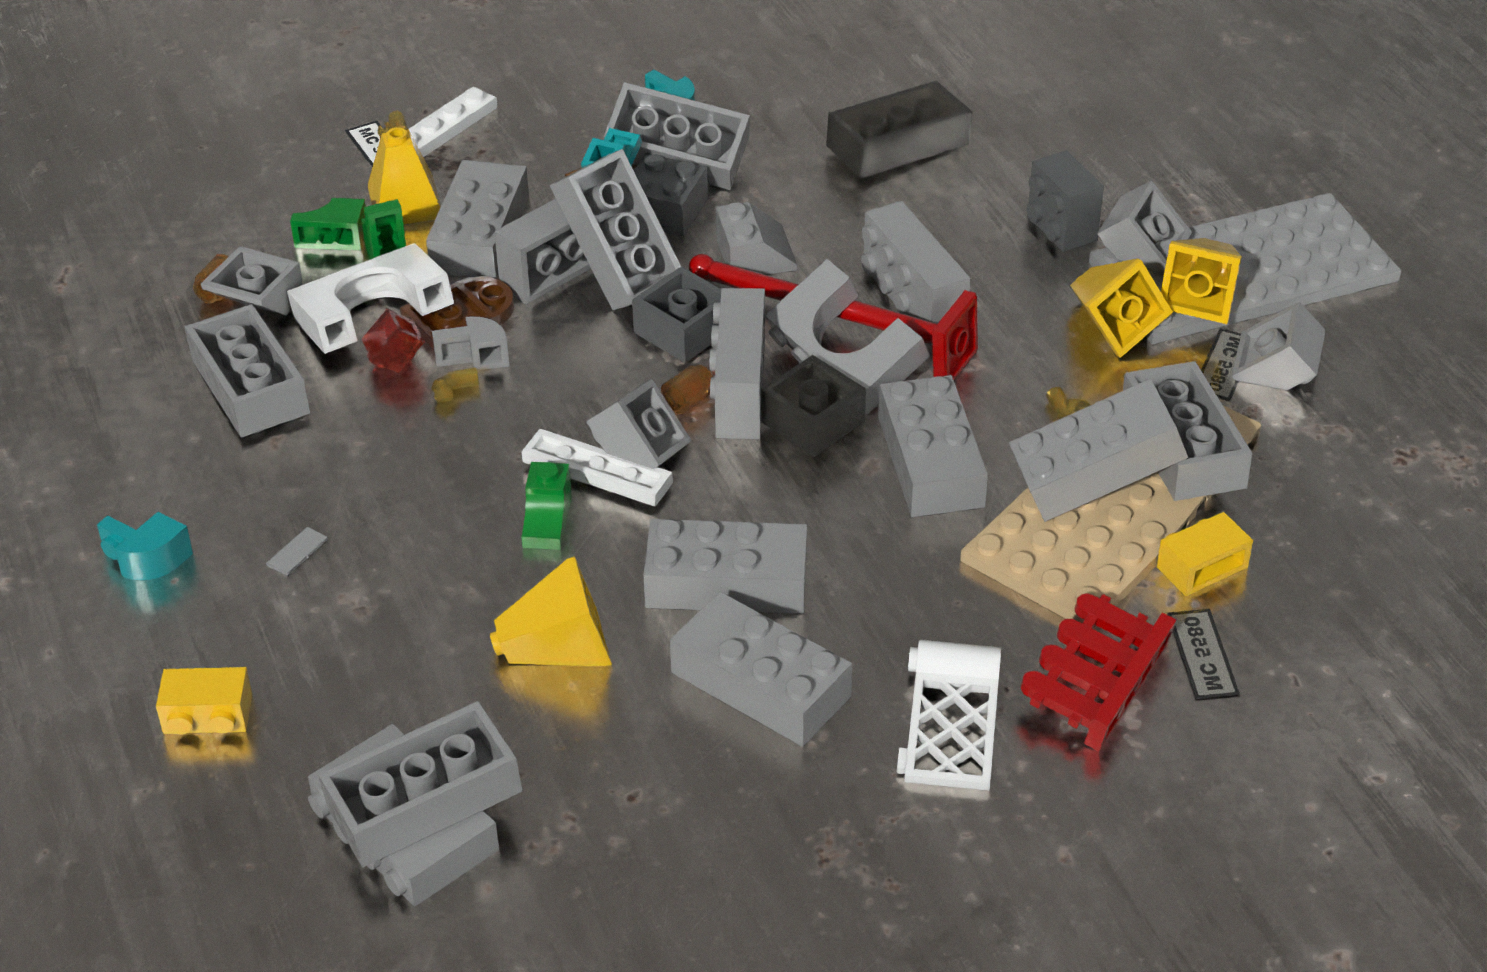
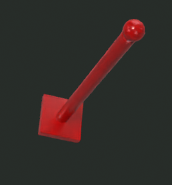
(952, 338)

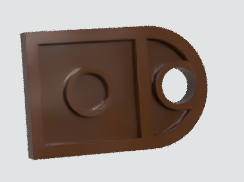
(470, 300)

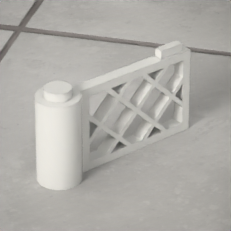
(957, 672)

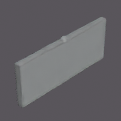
(297, 551)

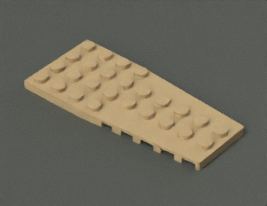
(1089, 549)

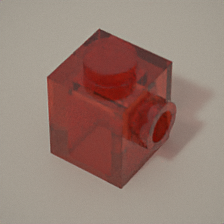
(392, 341)

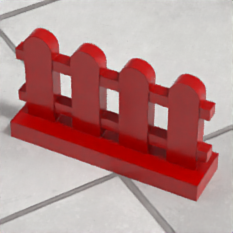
(1097, 681)

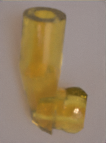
(396, 119)
(452, 380)
(1062, 405)

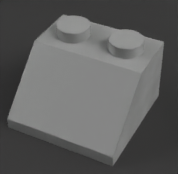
(1143, 227)
(752, 239)
(255, 279)
(1280, 350)
(640, 427)

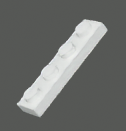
(452, 119)
(598, 468)

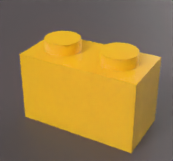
(1204, 553)
(204, 700)

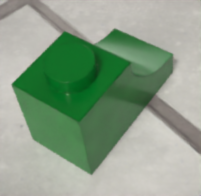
(331, 226)
(383, 228)
(546, 505)

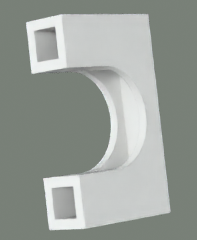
(405, 273)

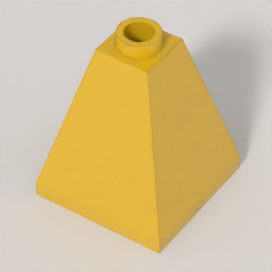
(403, 175)
(1201, 278)
(1122, 302)
(553, 623)

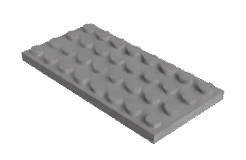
(1288, 256)

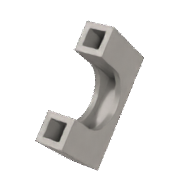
(814, 304)
(426, 864)

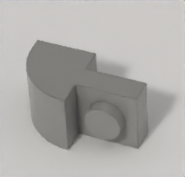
(479, 342)

